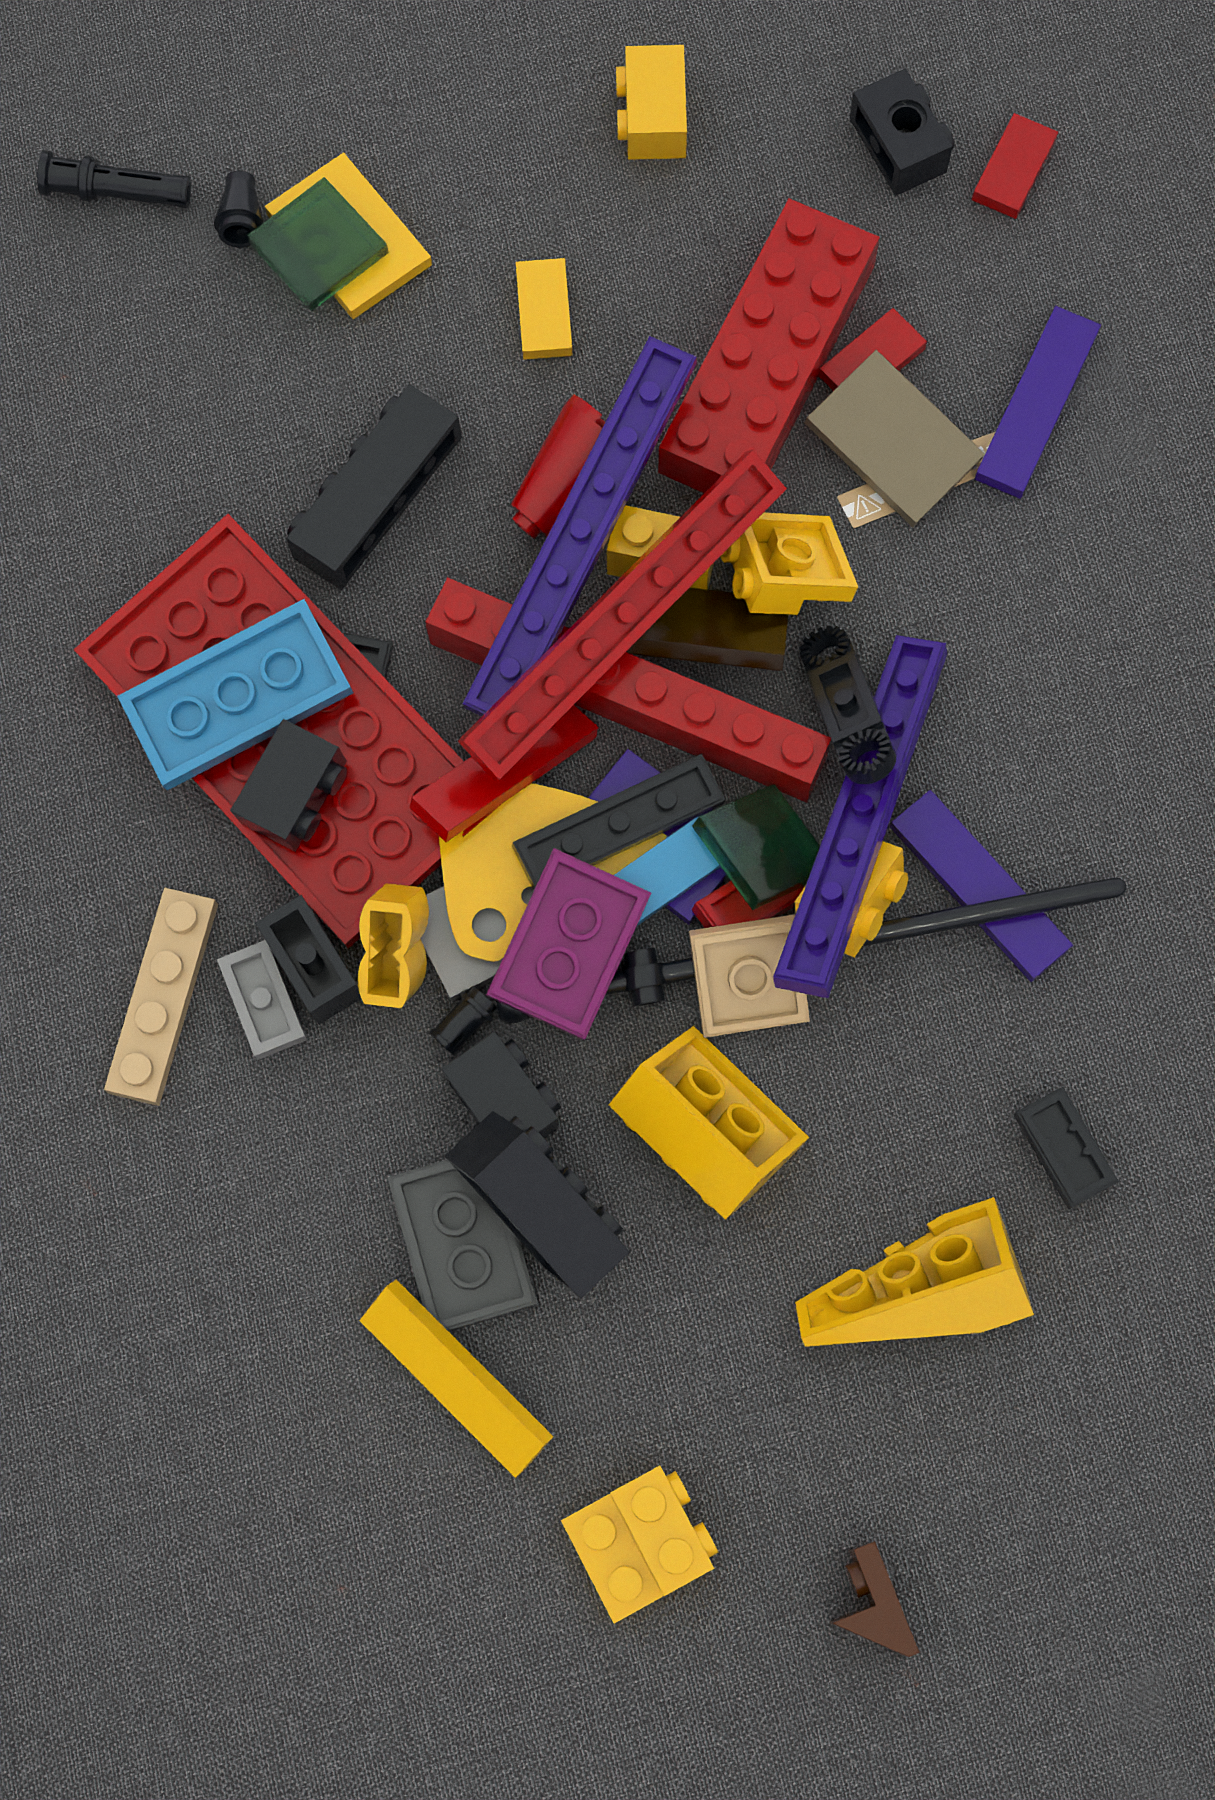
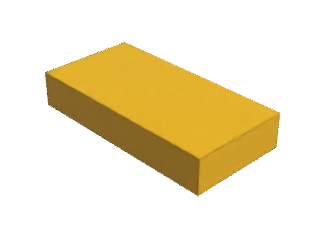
(544, 308)

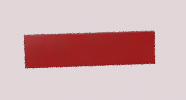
(470, 793)

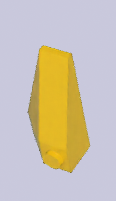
(940, 1285)

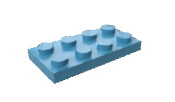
(234, 694)

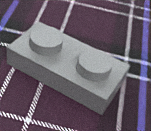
(261, 1000)

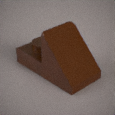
(883, 1619)

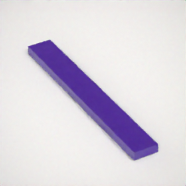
(584, 520)
(859, 826)

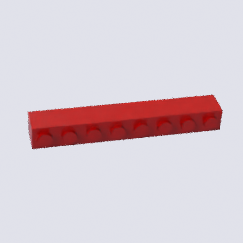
(655, 701)

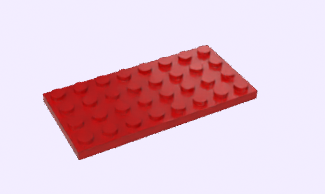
(390, 750)

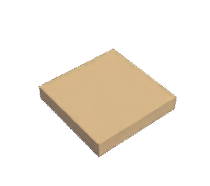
(736, 975)

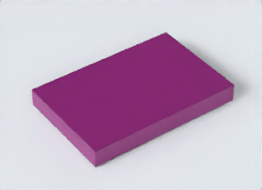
(568, 944)

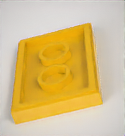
(405, 255)

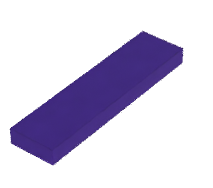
(1037, 402)
(977, 877)

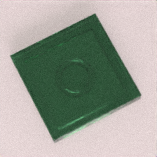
(318, 243)
(760, 845)

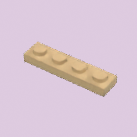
(161, 997)

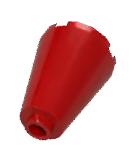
(556, 467)

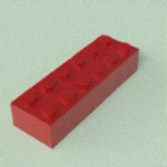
(769, 346)

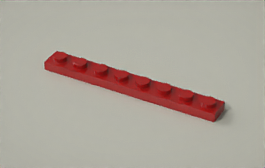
(621, 615)

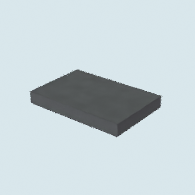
(459, 1248)

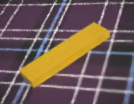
(456, 1378)

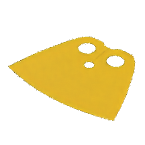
(485, 872)

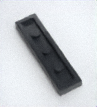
(624, 818)

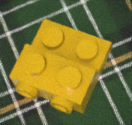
(789, 561)
(640, 1542)

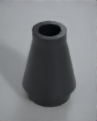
(238, 210)

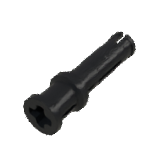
(91, 180)

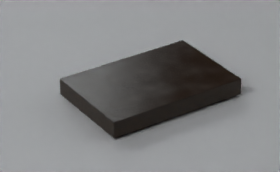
(716, 630)

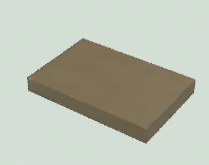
(894, 438)

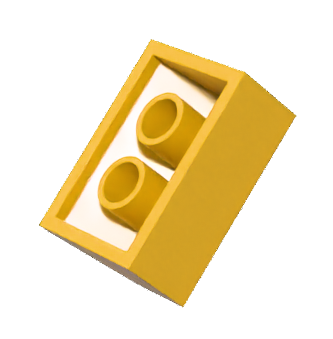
(707, 1121)

